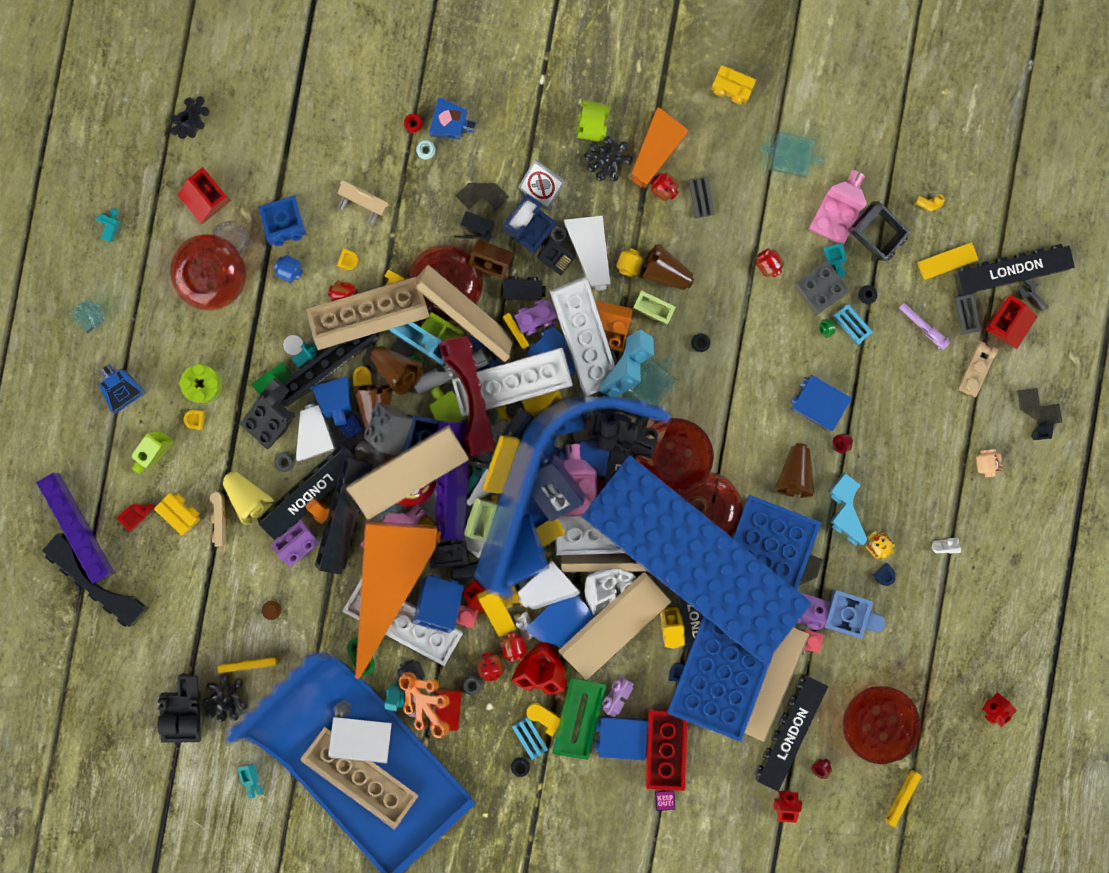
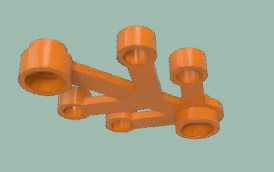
(423, 701)

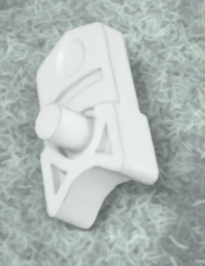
(946, 546)
(522, 622)

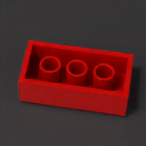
(665, 751)

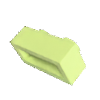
(654, 308)
(480, 519)

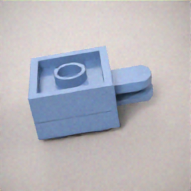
(852, 615)

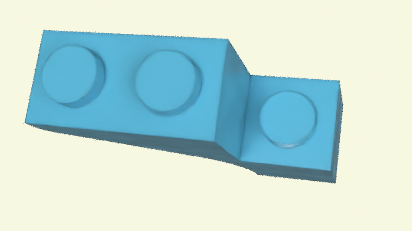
(420, 340)
(627, 371)
(845, 518)

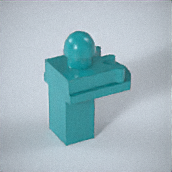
(111, 226)
(307, 354)
(395, 697)

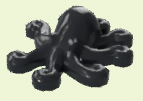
(189, 119)
(608, 158)
(224, 699)

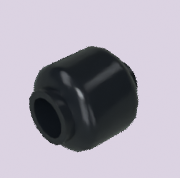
(411, 666)

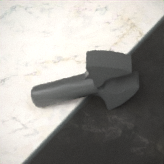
(1032, 294)

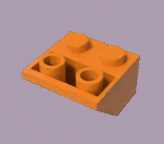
(615, 323)

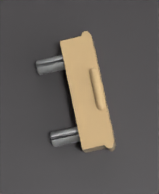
(363, 198)

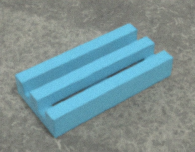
(863, 336)
(538, 752)

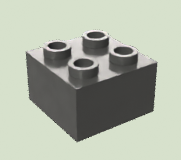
(821, 288)
(388, 428)

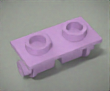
(612, 703)

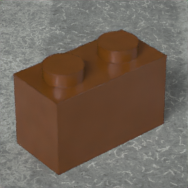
(491, 259)

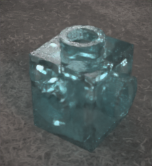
(88, 315)

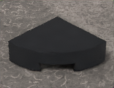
(1043, 430)

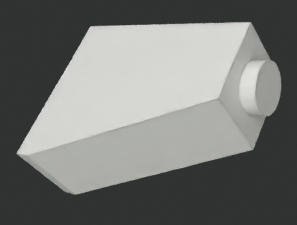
(313, 434)
(547, 588)

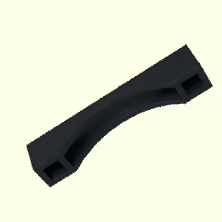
(126, 608)

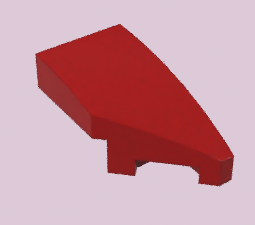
(134, 515)

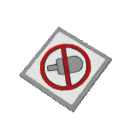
(542, 184)

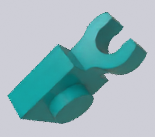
(836, 257)
(471, 480)
(249, 778)

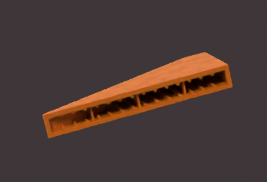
(391, 567)

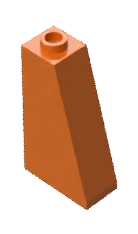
(660, 143)

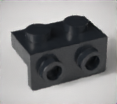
(449, 554)

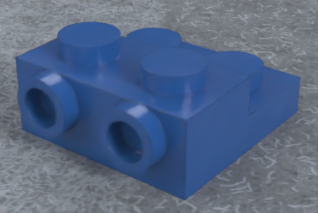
(282, 221)

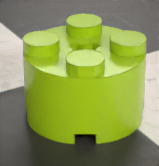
(591, 121)
(190, 384)

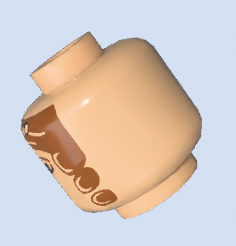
(989, 462)

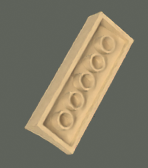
(465, 312)
(367, 313)
(407, 472)
(599, 562)
(615, 626)
(776, 683)
(361, 781)

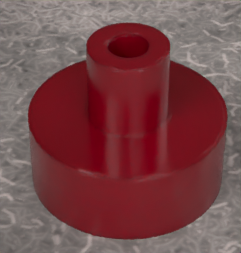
(842, 443)
(822, 768)

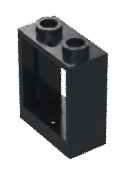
(866, 218)

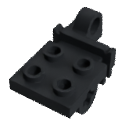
(268, 417)
(619, 430)
(180, 712)

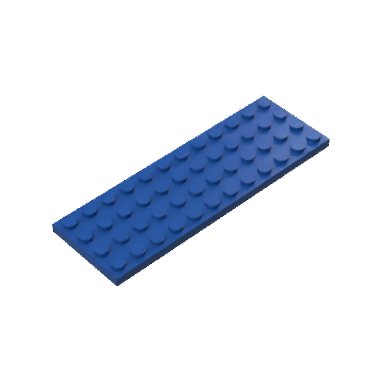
(696, 559)
(719, 674)

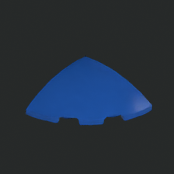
(526, 555)
(560, 621)

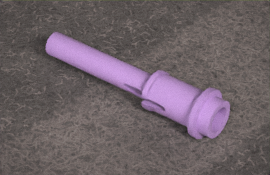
(932, 333)

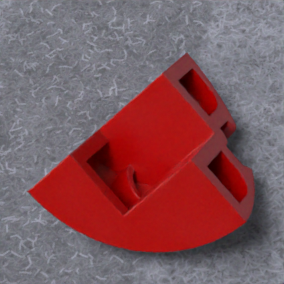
(541, 670)

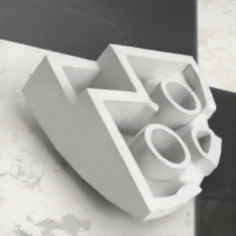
(605, 586)

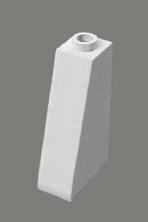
(590, 247)

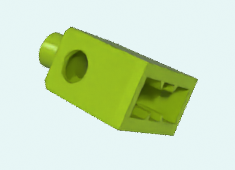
(446, 406)
(150, 450)

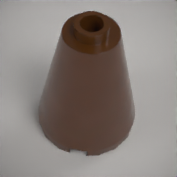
(666, 269)
(397, 369)
(368, 398)
(797, 473)

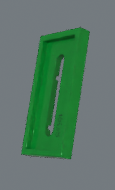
(582, 745)

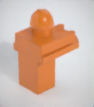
(318, 510)

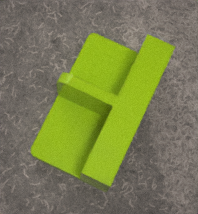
(440, 328)

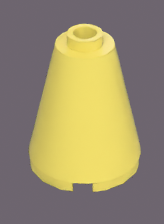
(246, 497)

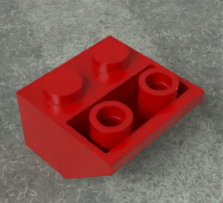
(203, 195)
(1011, 321)
(450, 713)

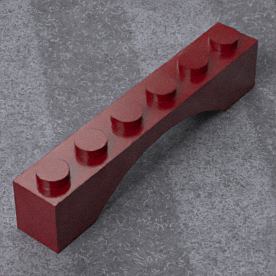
(459, 357)

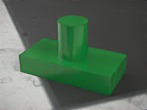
(280, 372)

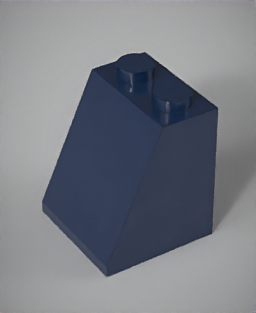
(420, 429)

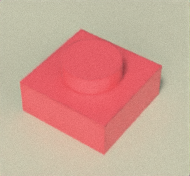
(466, 616)
(814, 641)

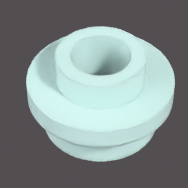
(425, 143)

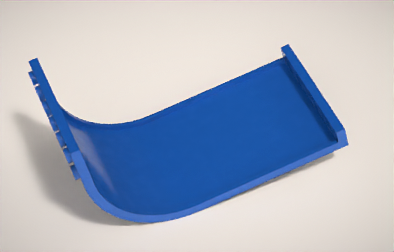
(521, 474)
(296, 715)

